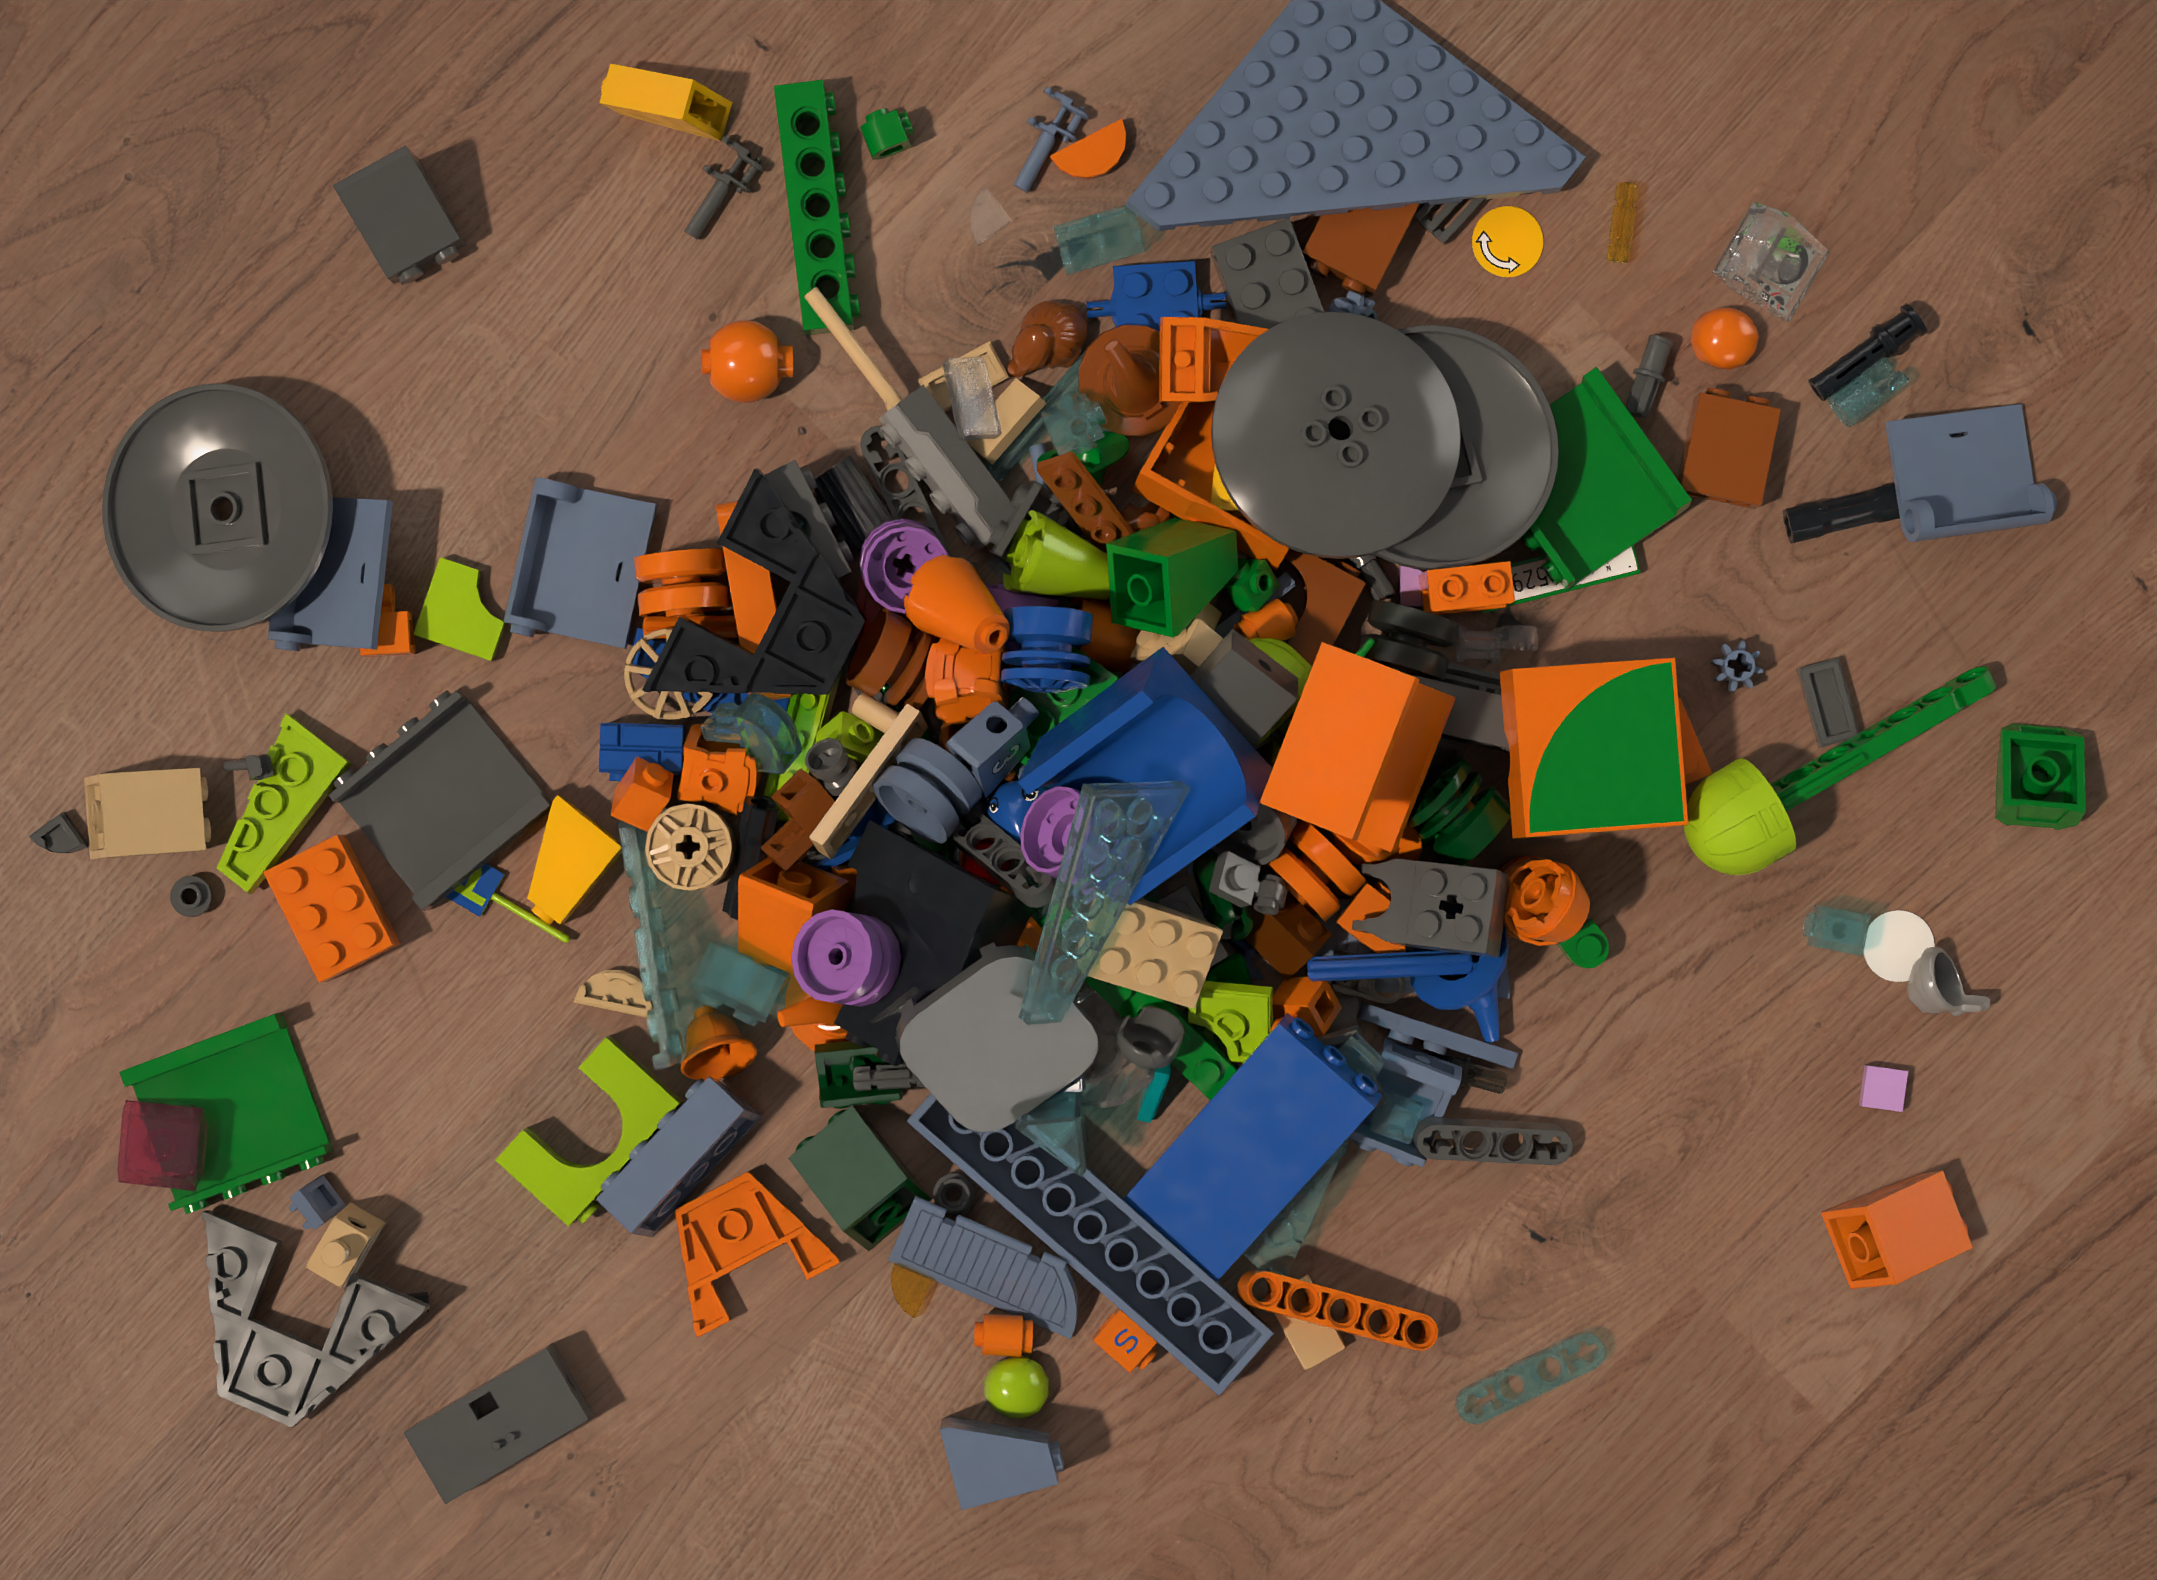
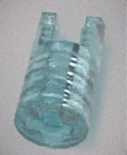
(1867, 392)

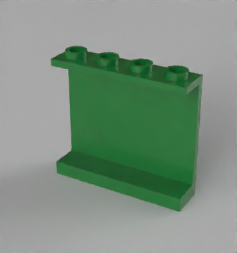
(1606, 485)
(253, 1105)

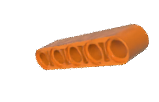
(751, 594)
(1356, 1315)

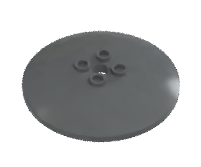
(1503, 458)
(1326, 491)
(167, 496)

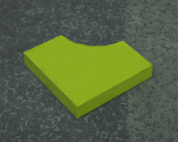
(456, 613)
(1236, 1014)

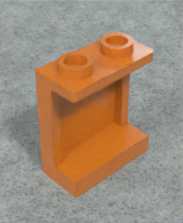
(1467, 588)

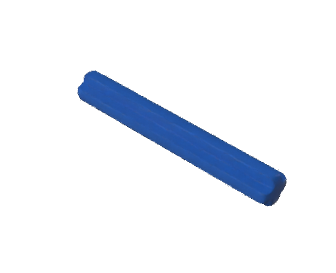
(1388, 965)

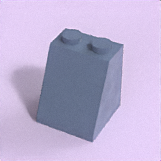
(998, 1460)

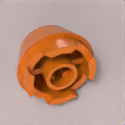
(1548, 903)

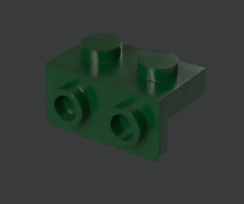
(835, 1075)

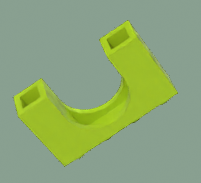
(571, 1187)

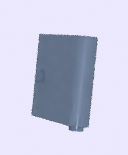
(1965, 482)
(572, 564)
(346, 591)

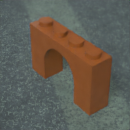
(1328, 600)

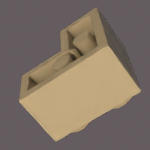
(1187, 648)

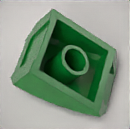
(2040, 777)

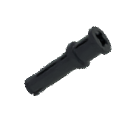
(1882, 342)

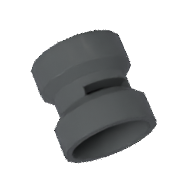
(831, 765)

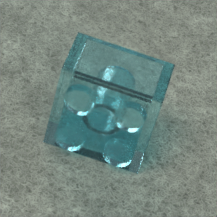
(739, 983)

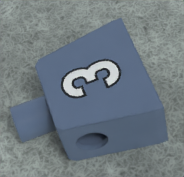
(994, 742)

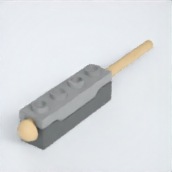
(930, 443)

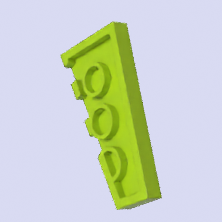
(282, 803)

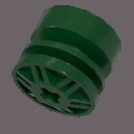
(1464, 819)

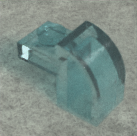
(758, 726)

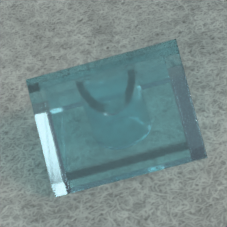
(1059, 1129)

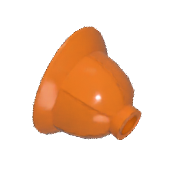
(715, 1046)

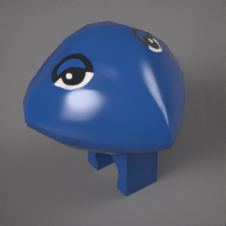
(1009, 806)

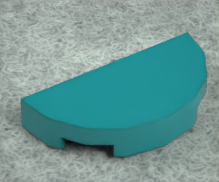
(1152, 1094)

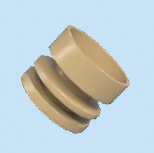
(709, 864)

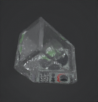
(1771, 260)

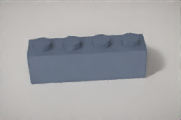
(677, 1157)

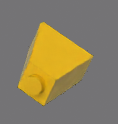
(665, 101)
(569, 862)

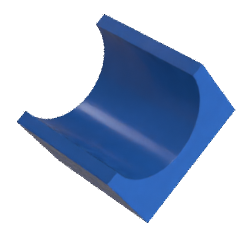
(1157, 730)

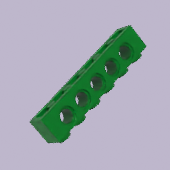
(794, 104)

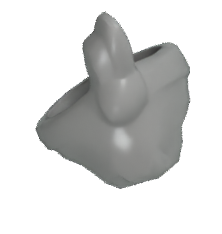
(1938, 988)

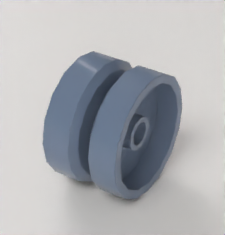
(927, 790)

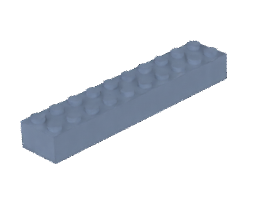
(1106, 1245)

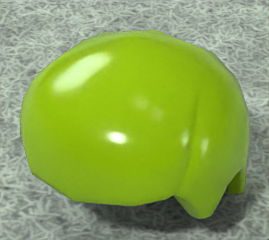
(1016, 1387)

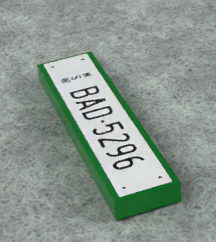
(1533, 584)

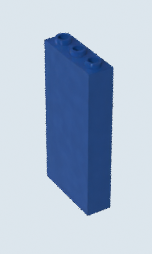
(1253, 1146)

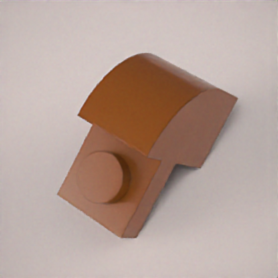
(805, 804)

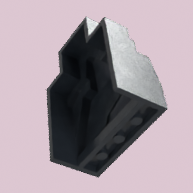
(938, 918)

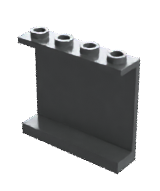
(441, 798)

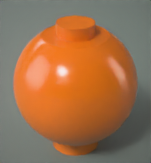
(746, 361)

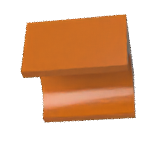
(1357, 748)

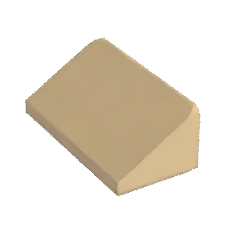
(1309, 1341)

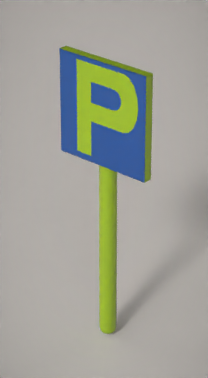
(480, 888)

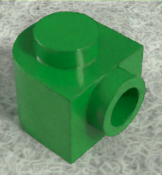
(887, 133)
(1251, 585)
(1587, 947)

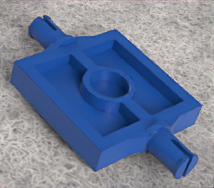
(1155, 291)

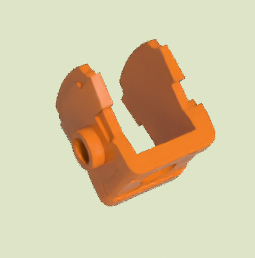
(964, 680)
(717, 772)

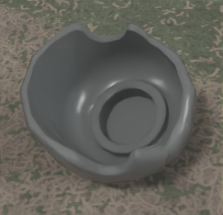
(1150, 1038)

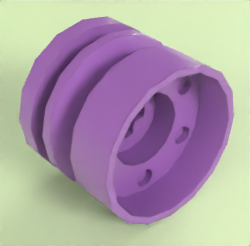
(892, 541)
(1048, 828)

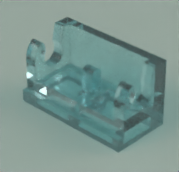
(1098, 239)

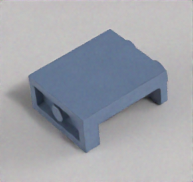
(1415, 1077)

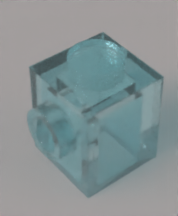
(1836, 930)

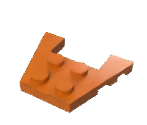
(732, 1229)

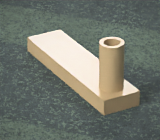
(859, 792)

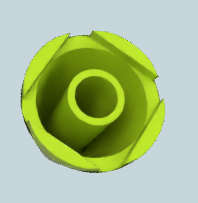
(1055, 562)

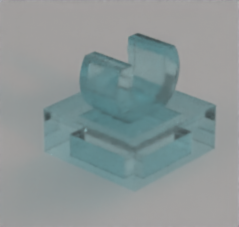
(1397, 1117)

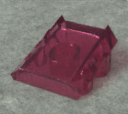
(162, 1145)

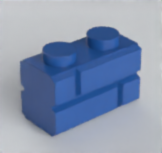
(652, 742)

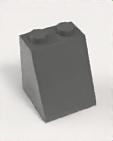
(400, 216)

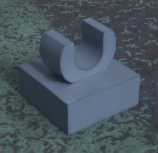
(317, 1202)

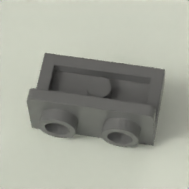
(1025, 499)

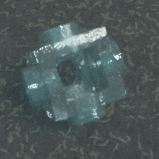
(1079, 437)

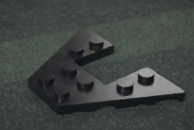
(807, 633)

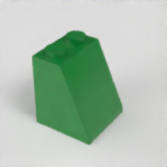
(1168, 574)

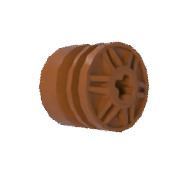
(891, 659)

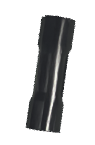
(1847, 512)
(756, 827)

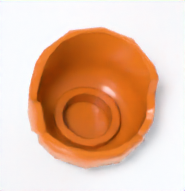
(1724, 338)

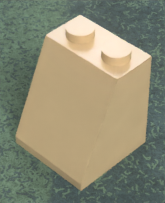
(146, 813)

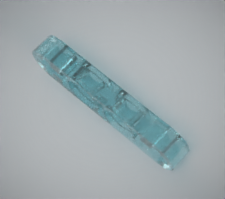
(1527, 1371)

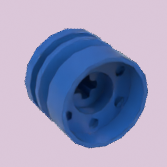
(1047, 648)

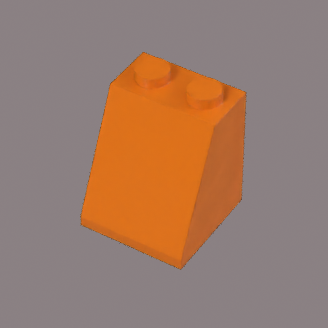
(778, 903)
(1897, 1231)

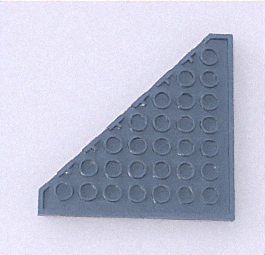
(1347, 115)

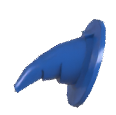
(1473, 990)

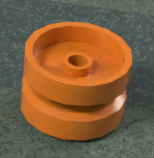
(681, 582)
(1314, 869)

